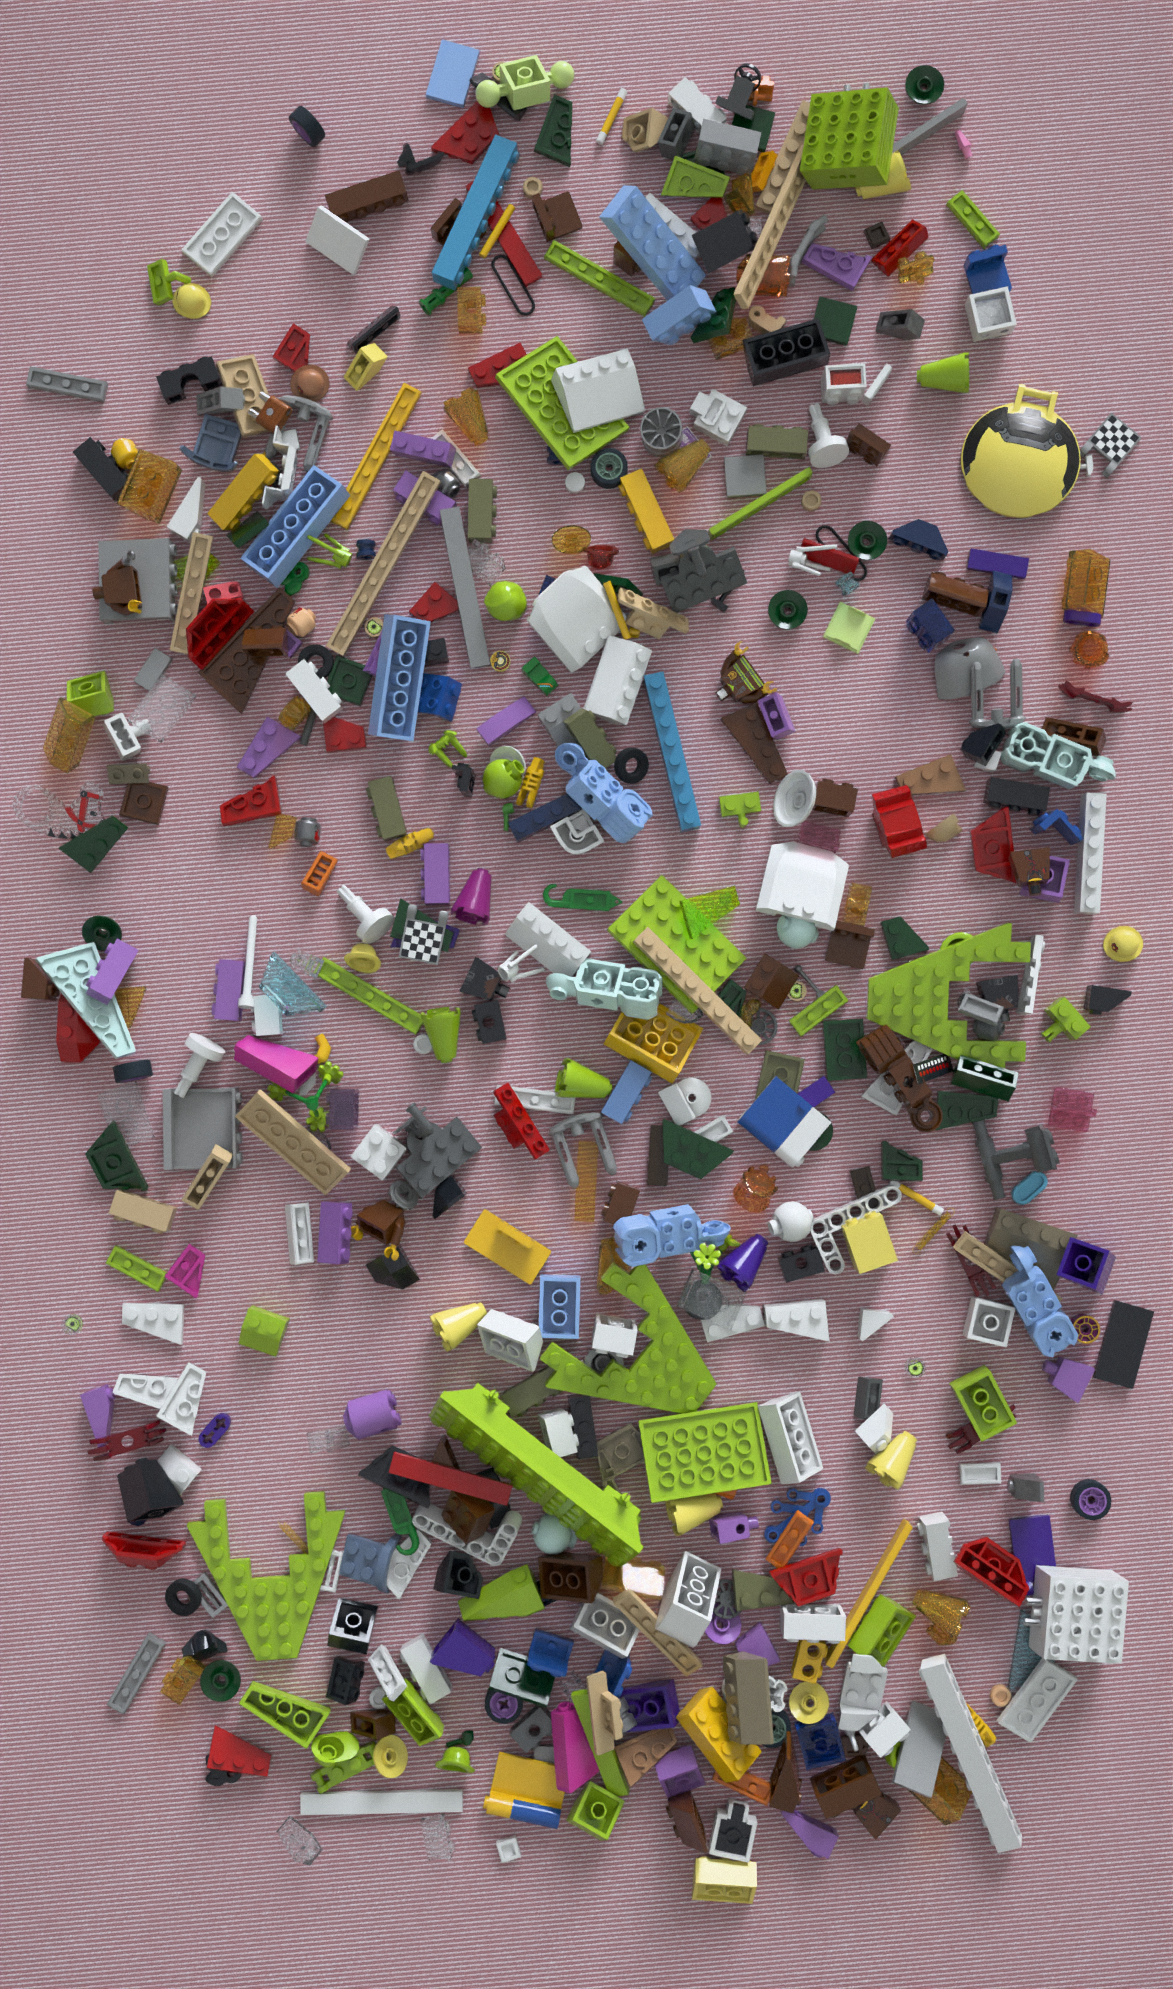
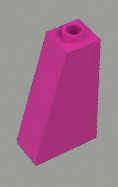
(276, 1062)
(572, 1750)

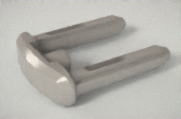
(305, 408)
(997, 713)
(575, 1124)

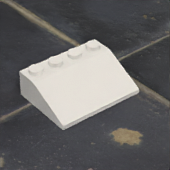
(599, 390)

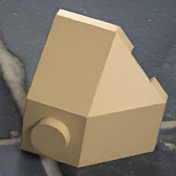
(643, 129)

